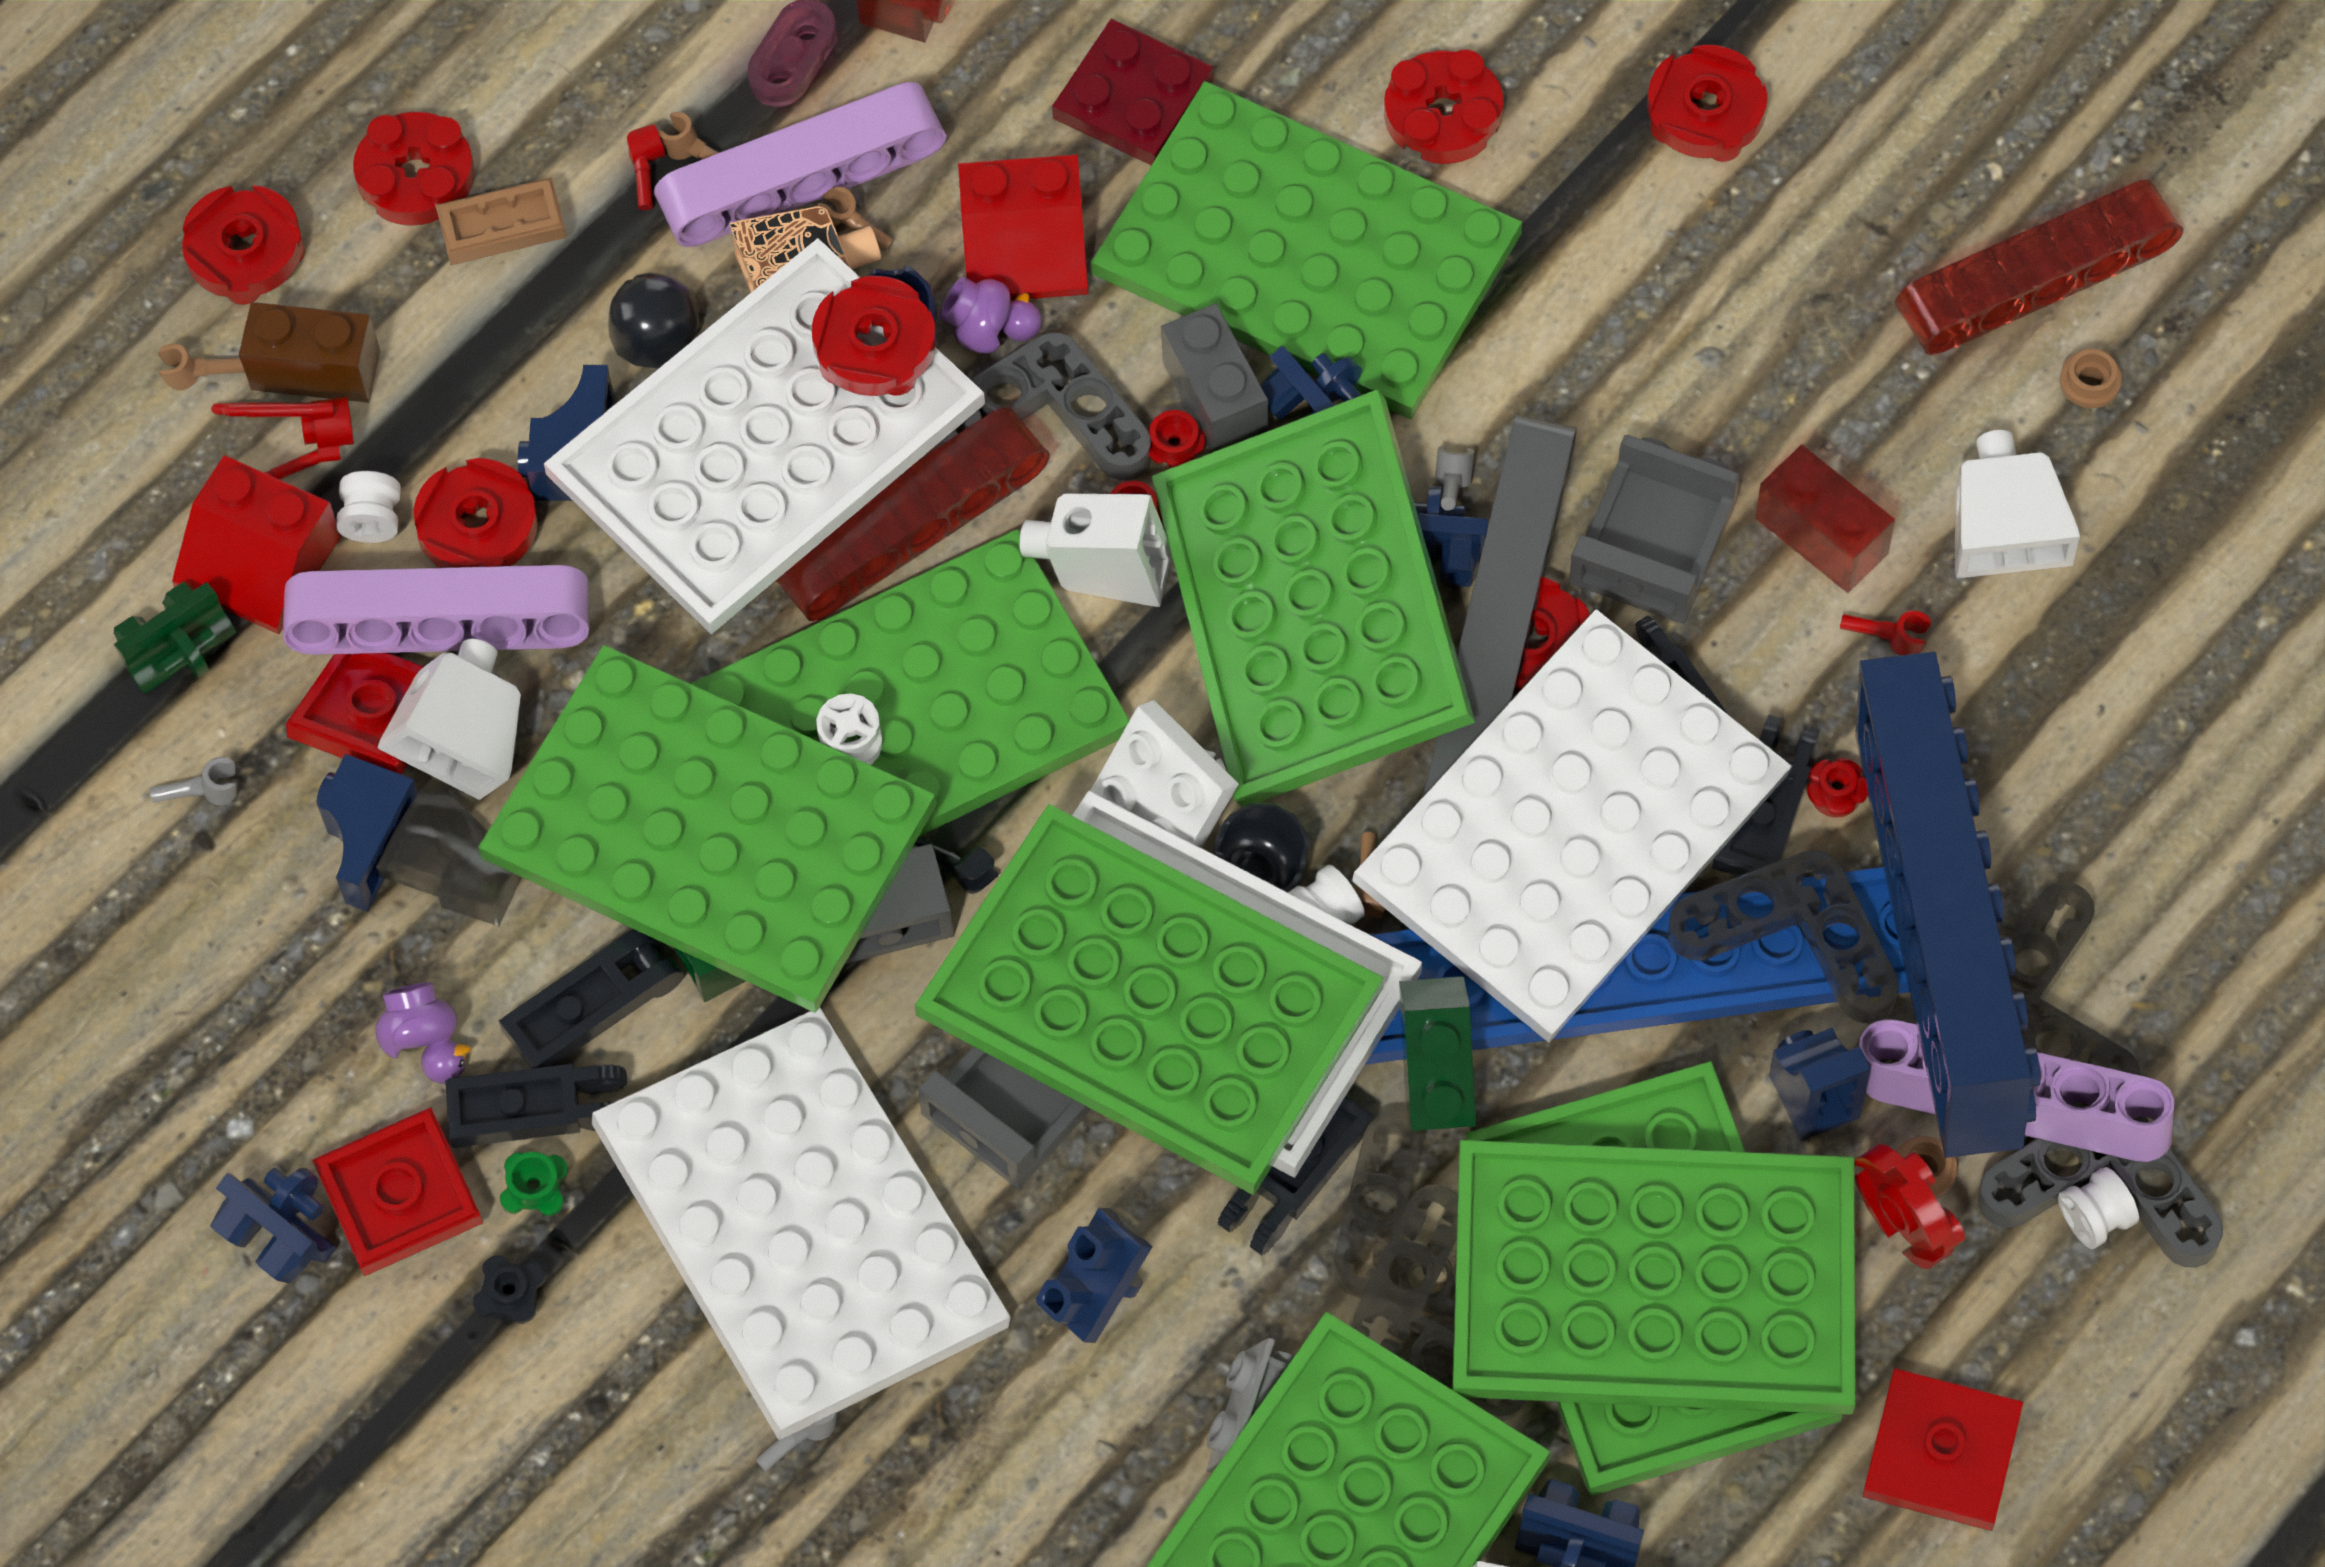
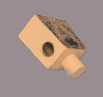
(771, 241)

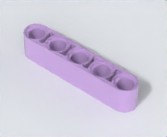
(800, 163)
(435, 609)
(2101, 1127)

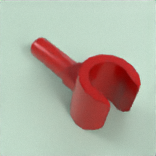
(644, 146)
(1894, 632)

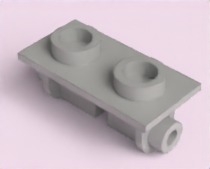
(1251, 1380)

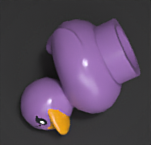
(984, 309)
(417, 1020)

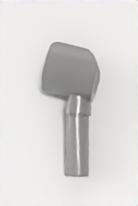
(1453, 472)
(214, 793)
(816, 1431)

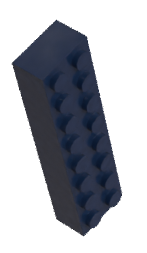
(1944, 906)

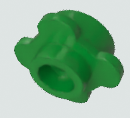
(523, 1168)

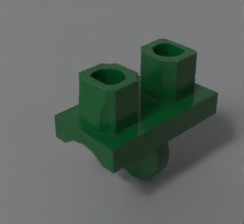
(173, 638)

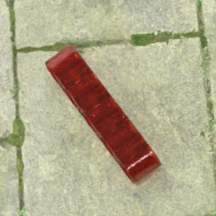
(2038, 267)
(917, 512)

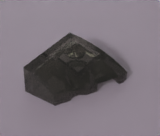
(440, 856)

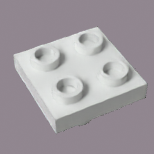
(1166, 776)

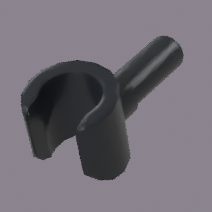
(971, 872)

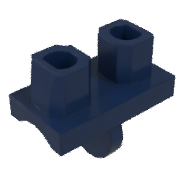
(1291, 384)
(1452, 539)
(252, 1206)
(1096, 1276)
(1575, 1538)

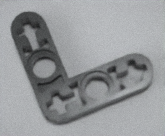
(1046, 386)
(2194, 1212)

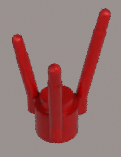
(322, 424)

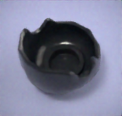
(652, 319)
(1265, 844)

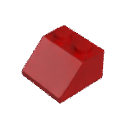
(1024, 225)
(251, 538)

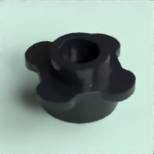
(515, 1307)

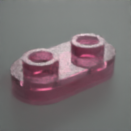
(788, 56)

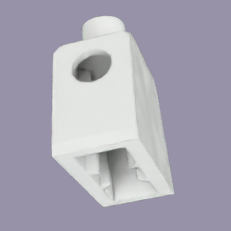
(2010, 512)
(1104, 546)
(458, 721)

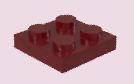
(1130, 91)

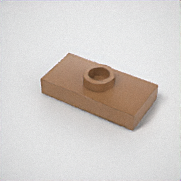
(501, 221)

